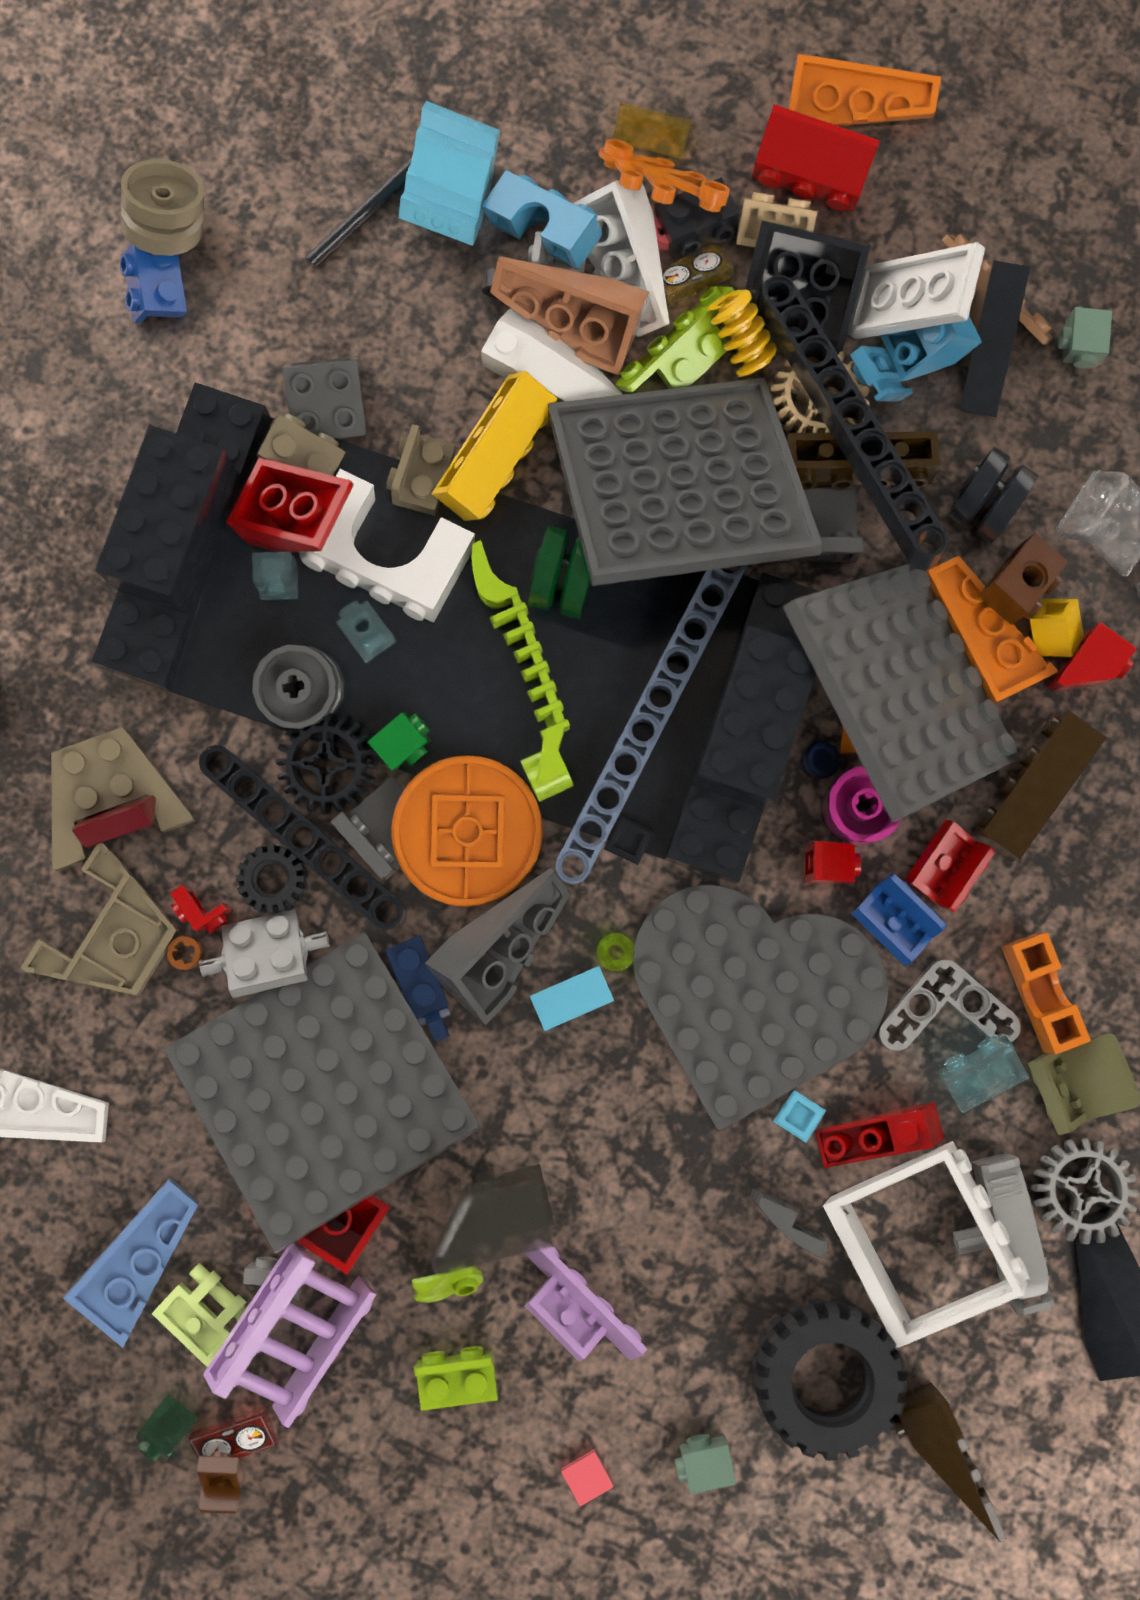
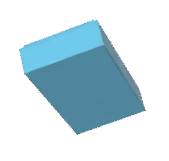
(571, 998)

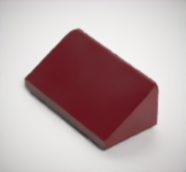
(116, 822)

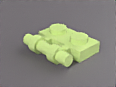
(193, 1321)

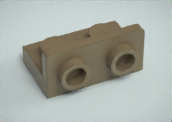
(419, 471)

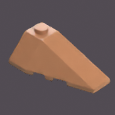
(581, 309)

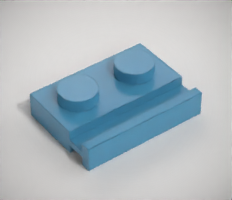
(876, 369)

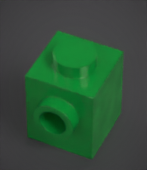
(401, 741)

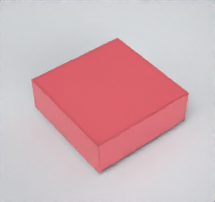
(587, 1477)

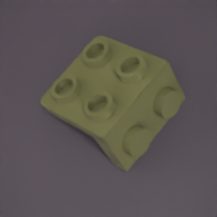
(1085, 1083)

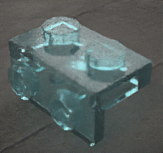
(983, 1072)

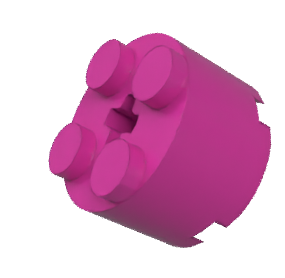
(845, 819)

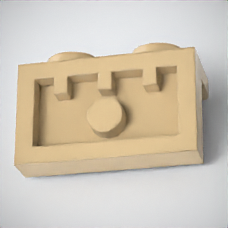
(763, 208)

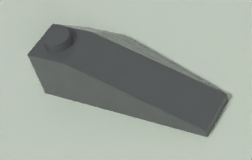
(488, 953)

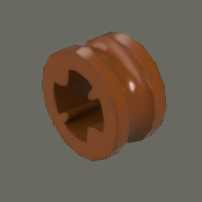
(182, 964)

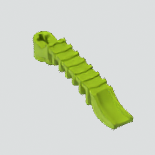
(546, 768)

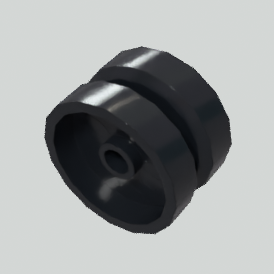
(991, 494)

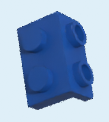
(152, 285)
(898, 918)

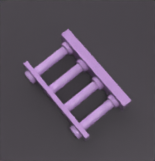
(261, 1315)

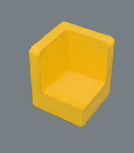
(1057, 627)

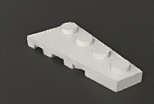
(48, 1111)

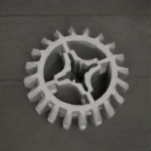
(1090, 1175)

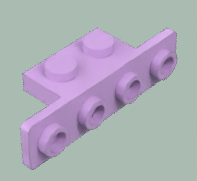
(575, 1313)

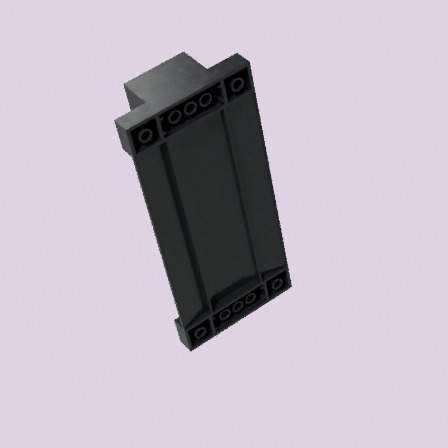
(199, 630)

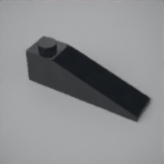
(1109, 1303)

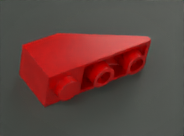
(880, 1135)

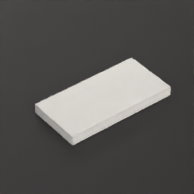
(916, 291)

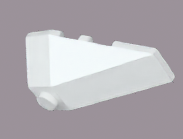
(629, 247)
(524, 346)

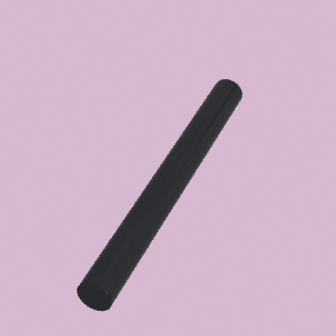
(358, 216)

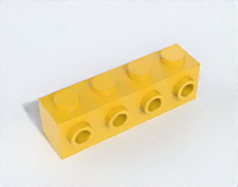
(495, 447)

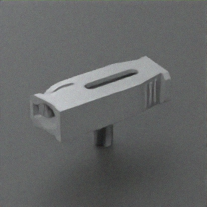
(1012, 1206)

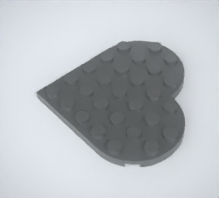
(755, 999)

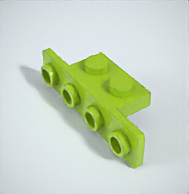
(684, 351)

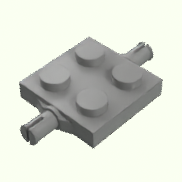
(264, 953)

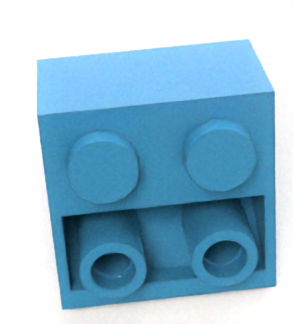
(930, 348)

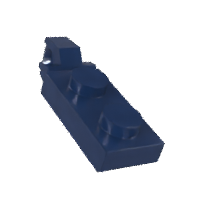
(420, 986)

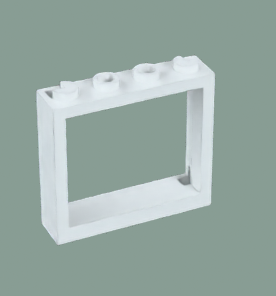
(873, 1274)

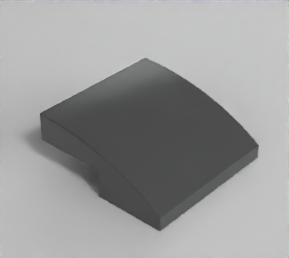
(783, 1217)

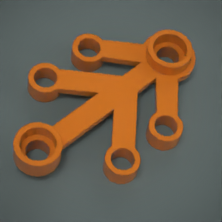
(662, 176)

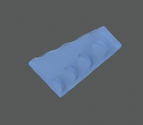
(125, 1274)

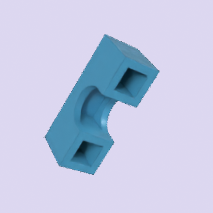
(520, 203)

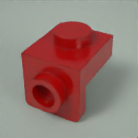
(190, 909)

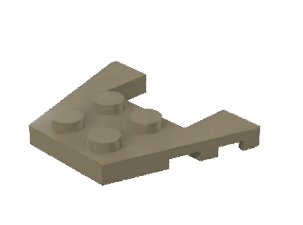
(101, 777)
(123, 941)

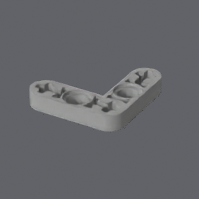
(953, 996)

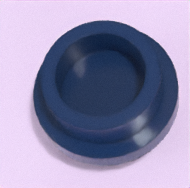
(821, 760)

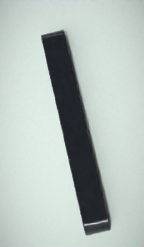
(851, 438)

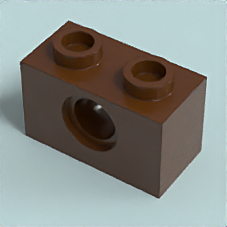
(1007, 589)

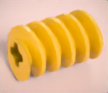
(745, 331)

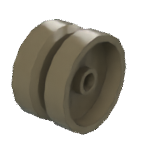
(162, 207)

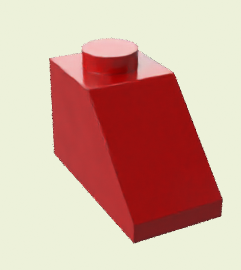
(1096, 661)
(831, 863)

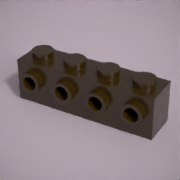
(824, 464)
(1039, 786)

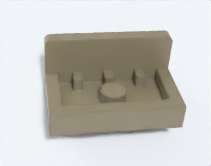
(296, 446)

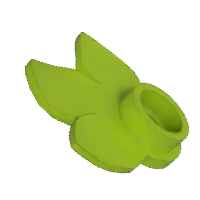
(441, 1286)

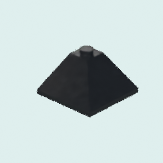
(822, 268)

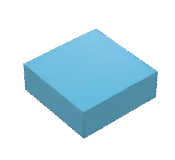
(799, 1115)

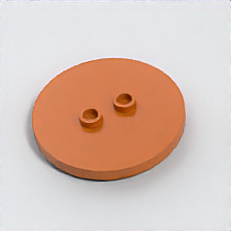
(467, 831)

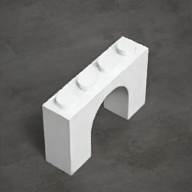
(417, 586)

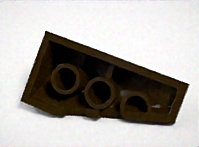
(937, 1438)

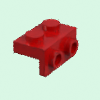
(949, 866)

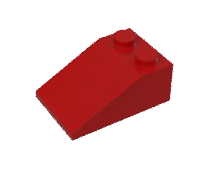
(288, 507)

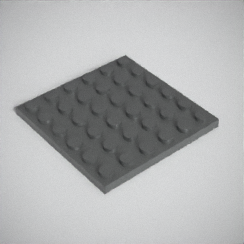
(682, 481)
(902, 687)
(321, 1092)

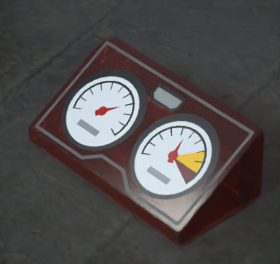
(236, 1436)

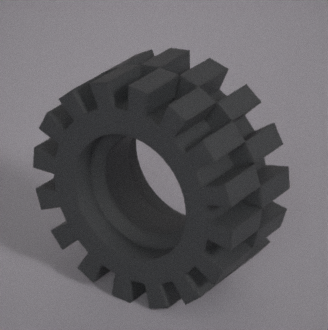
(249, 875)

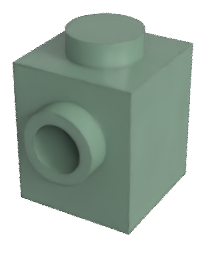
(1085, 337)
(705, 1463)

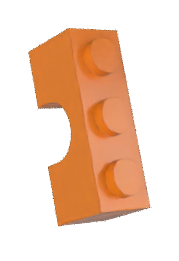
(1050, 1012)

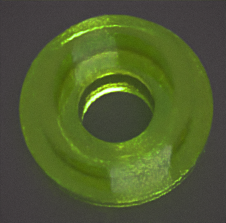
(603, 952)

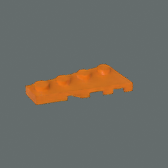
(860, 93)
(992, 645)

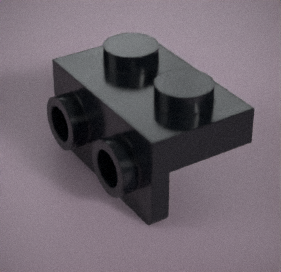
(692, 227)

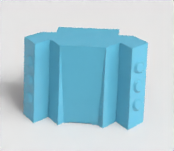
(449, 173)

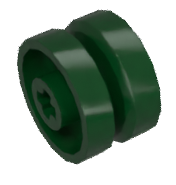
(559, 571)

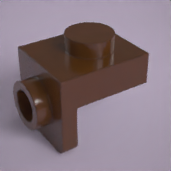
(220, 1483)

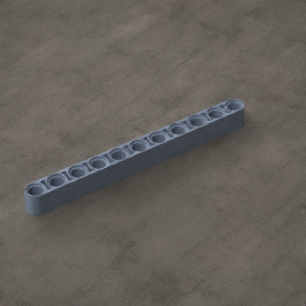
(646, 712)

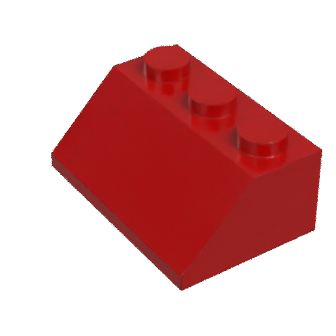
(814, 159)
(347, 1234)

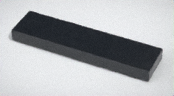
(997, 333)

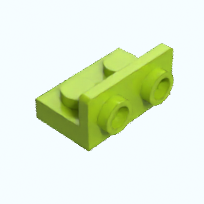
(456, 1378)

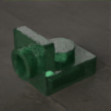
(165, 1429)

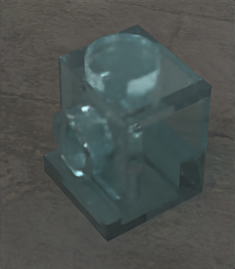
(275, 575)
(368, 643)

